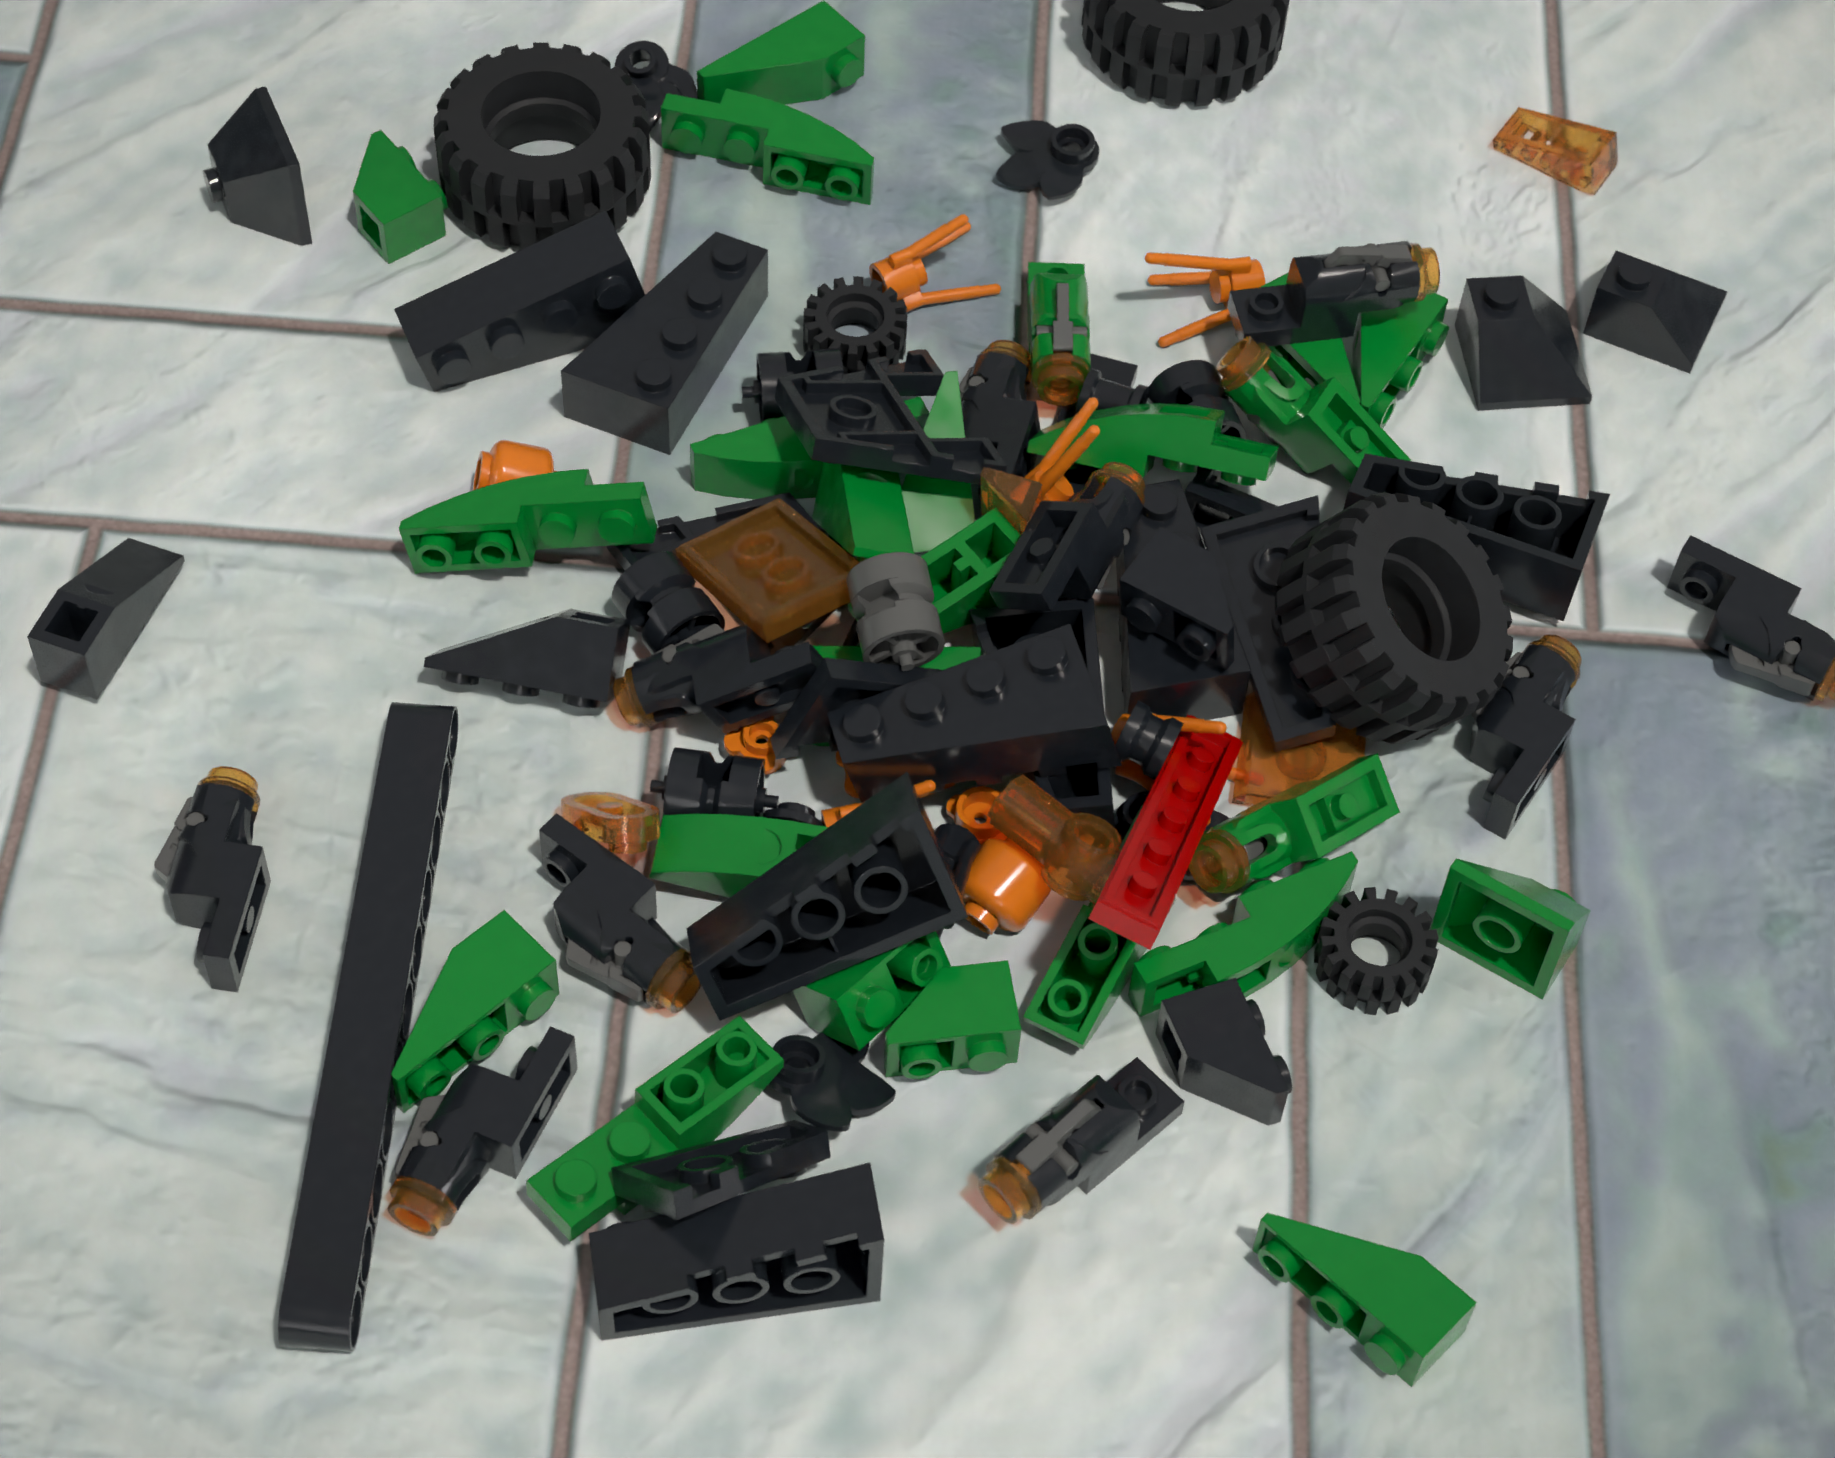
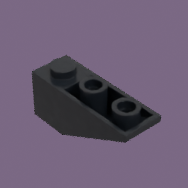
(100, 616)
(557, 653)

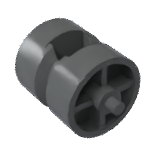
(895, 610)

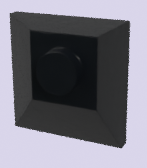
(258, 172)
(1653, 311)
(1518, 346)

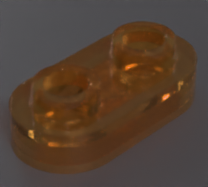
(613, 820)

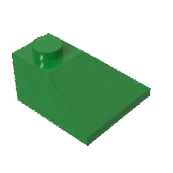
(1508, 924)

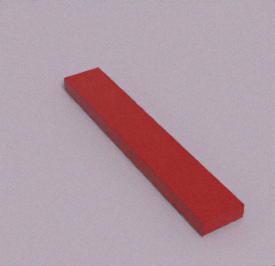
(1165, 836)

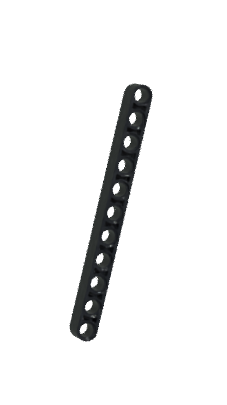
(368, 1032)

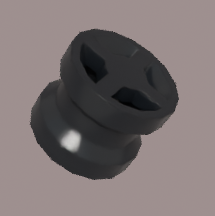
(1147, 739)

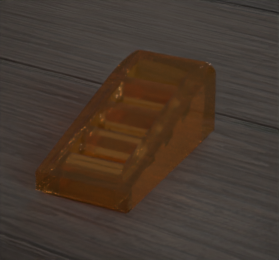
(1578, 153)

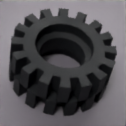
(856, 306)
(1382, 920)

